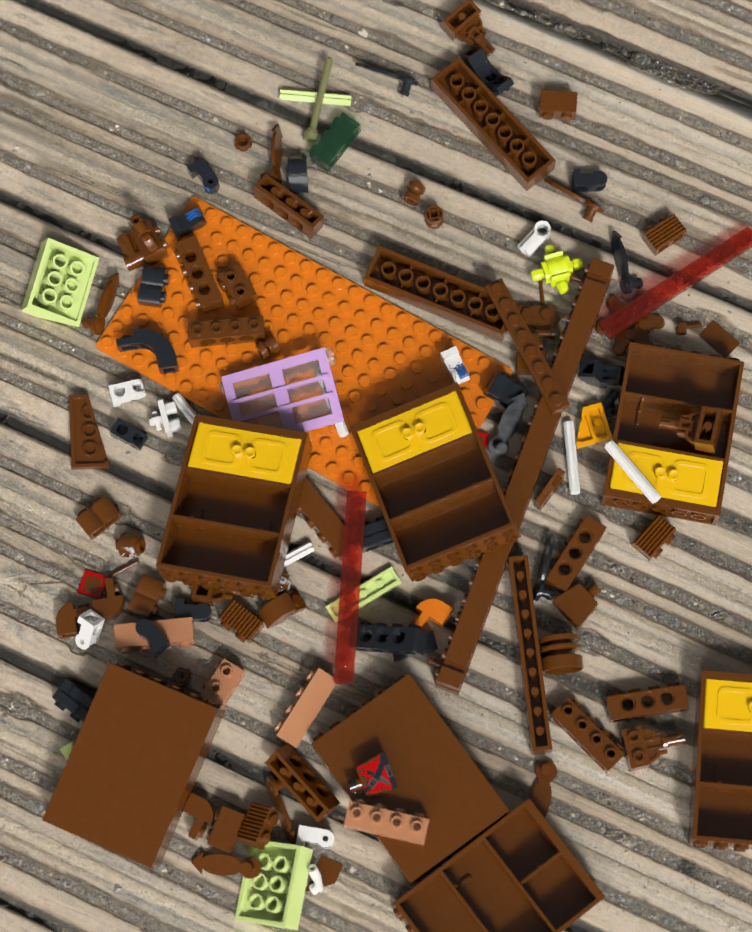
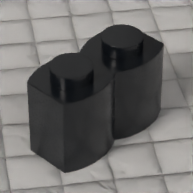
(153, 286)
(501, 388)

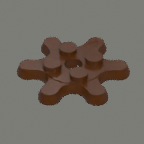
(638, 333)

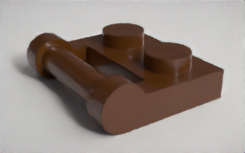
(540, 317)

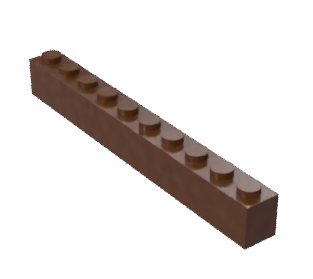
(529, 655)

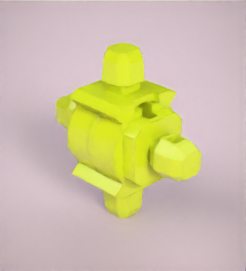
(556, 269)

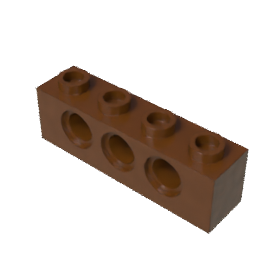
(288, 206)
(191, 248)
(226, 331)
(594, 531)
(617, 713)
(302, 782)

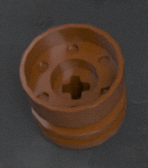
(561, 656)

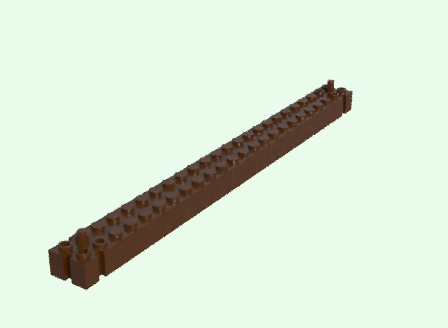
(523, 479)

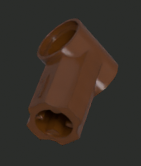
(131, 254)

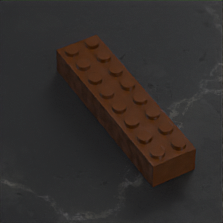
(493, 124)
(434, 292)

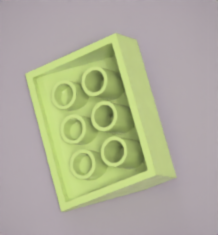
(60, 283)
(279, 890)

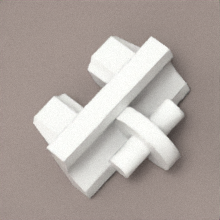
(169, 425)

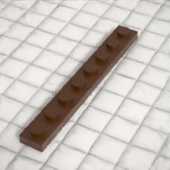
(527, 346)

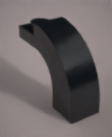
(481, 66)
(153, 342)

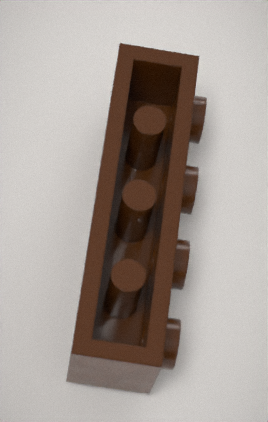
(587, 734)

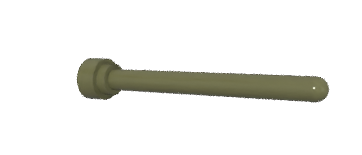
(311, 133)

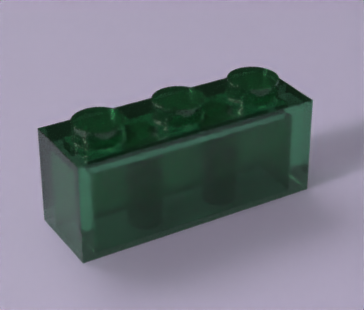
(334, 142)

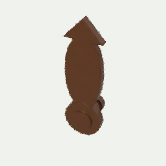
(276, 155)
(591, 211)
(105, 304)
(272, 788)
(541, 793)
(228, 865)

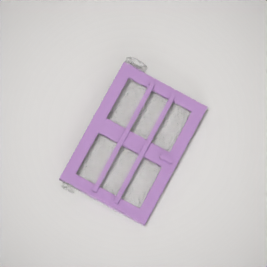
(286, 393)

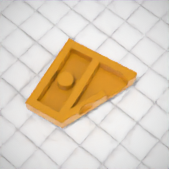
(593, 426)

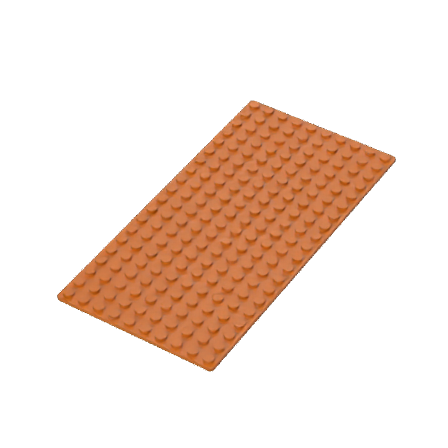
(378, 348)

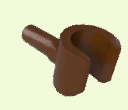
(682, 328)

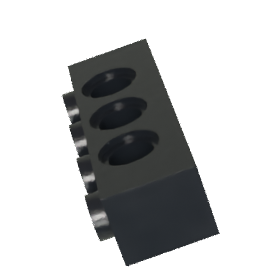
(391, 638)

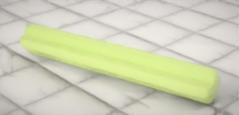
(310, 96)

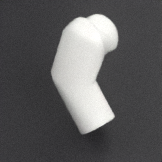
(315, 874)

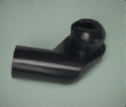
(608, 403)

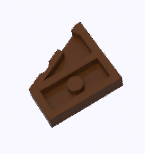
(552, 485)

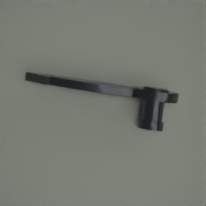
(407, 82)
(620, 257)
(508, 425)
(538, 589)

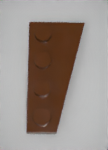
(85, 438)

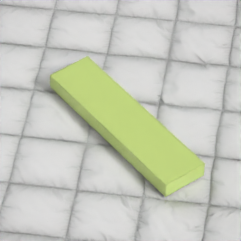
(370, 590)

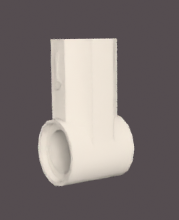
(534, 239)

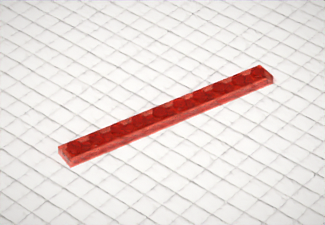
(677, 283)
(350, 587)

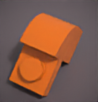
(432, 610)

